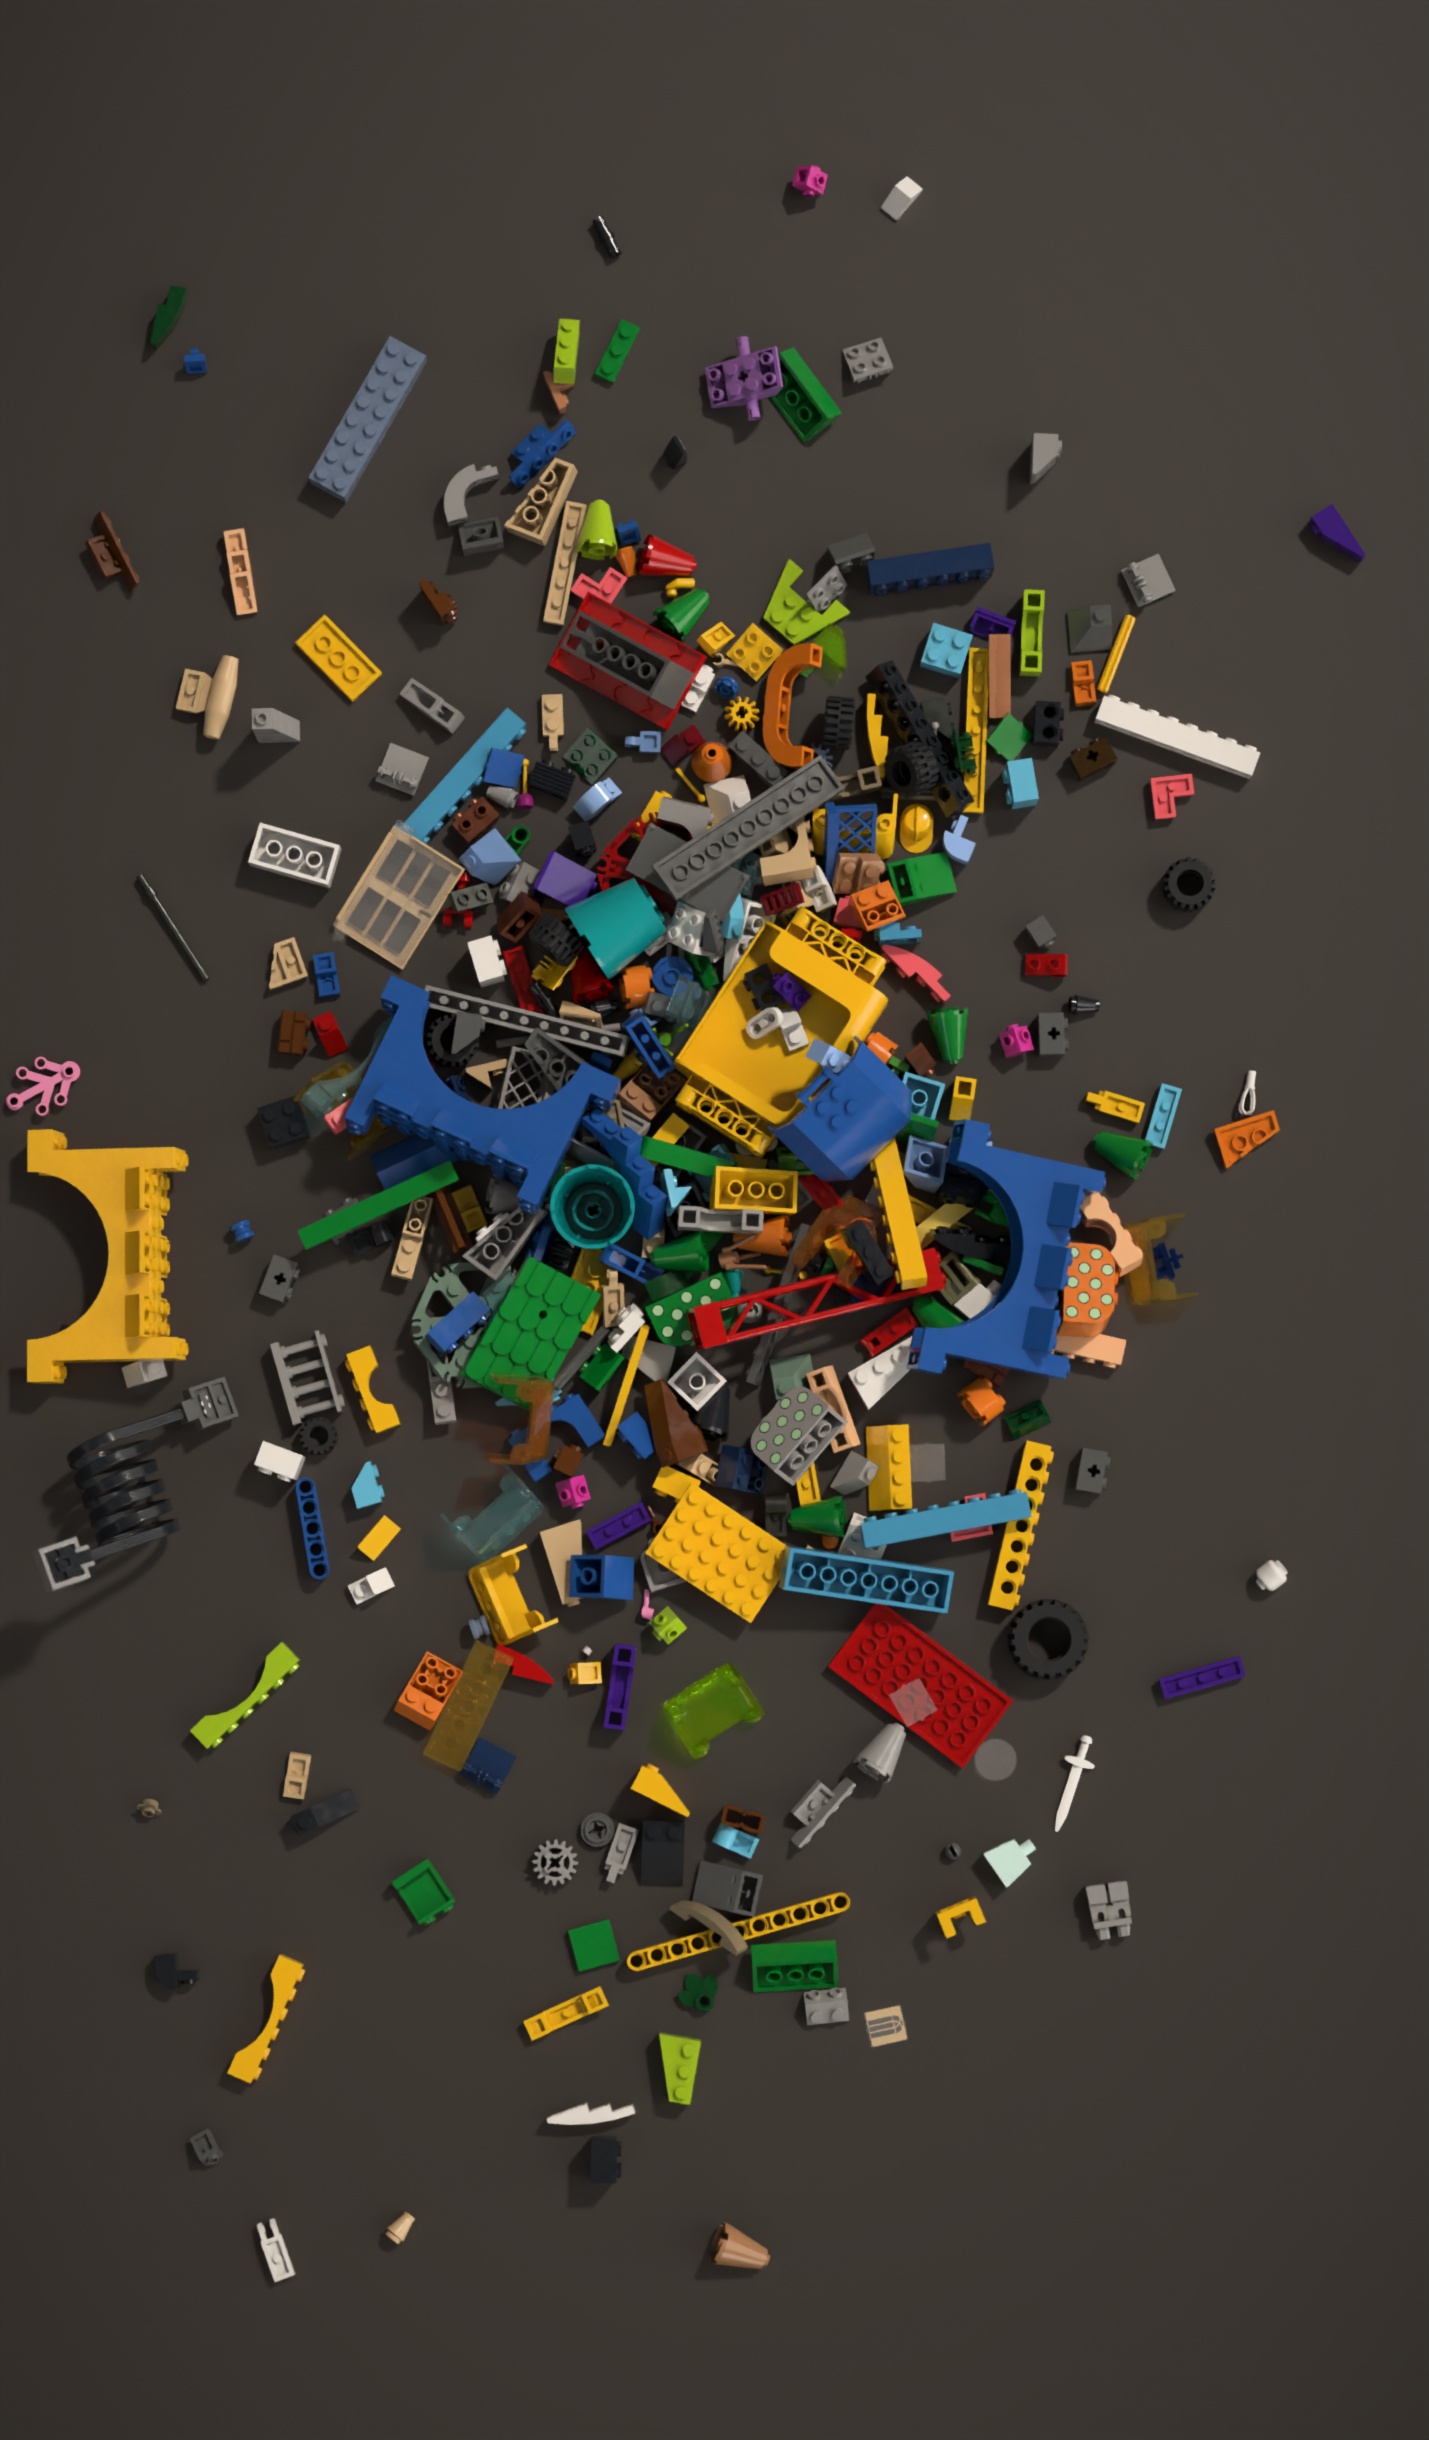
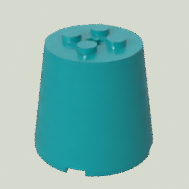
(618, 924)
(585, 1189)

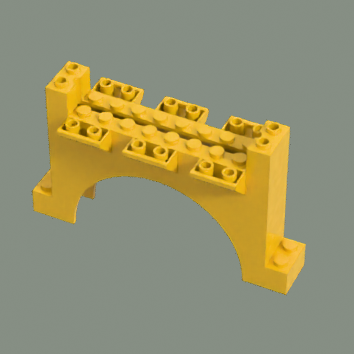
(128, 1313)

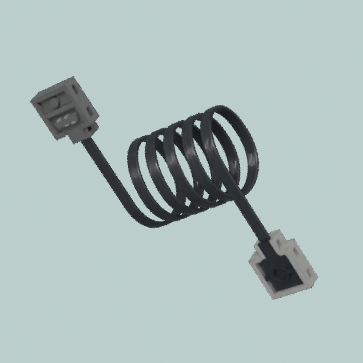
(67, 1561)

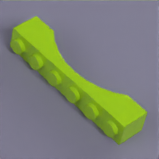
(277, 1665)

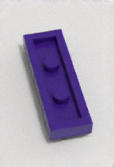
(618, 1525)

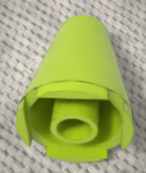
(597, 533)

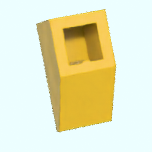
(962, 1098)

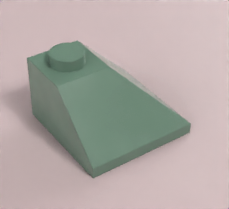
(790, 1373)

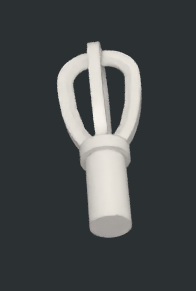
(1248, 1087)

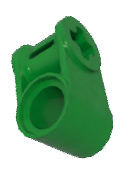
(518, 846)

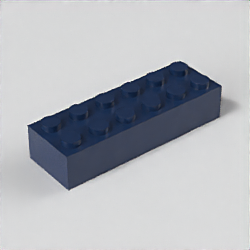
(930, 569)

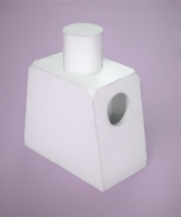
(977, 1299)

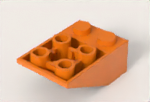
(428, 1691)

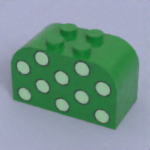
(669, 1314)

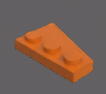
(1244, 1135)

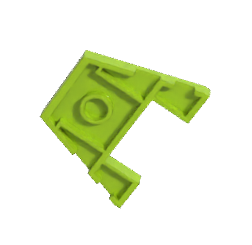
(793, 615)

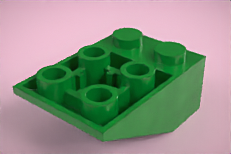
(921, 878)

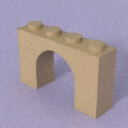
(796, 863)

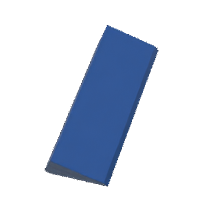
(408, 1160)

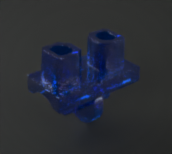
(1166, 1271)

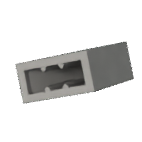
(655, 1358)

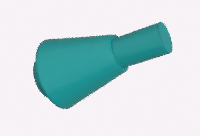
(733, 1279)

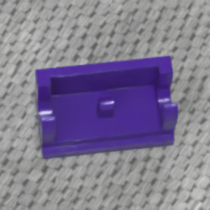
(988, 623)

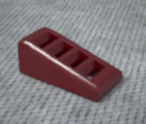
(770, 901)

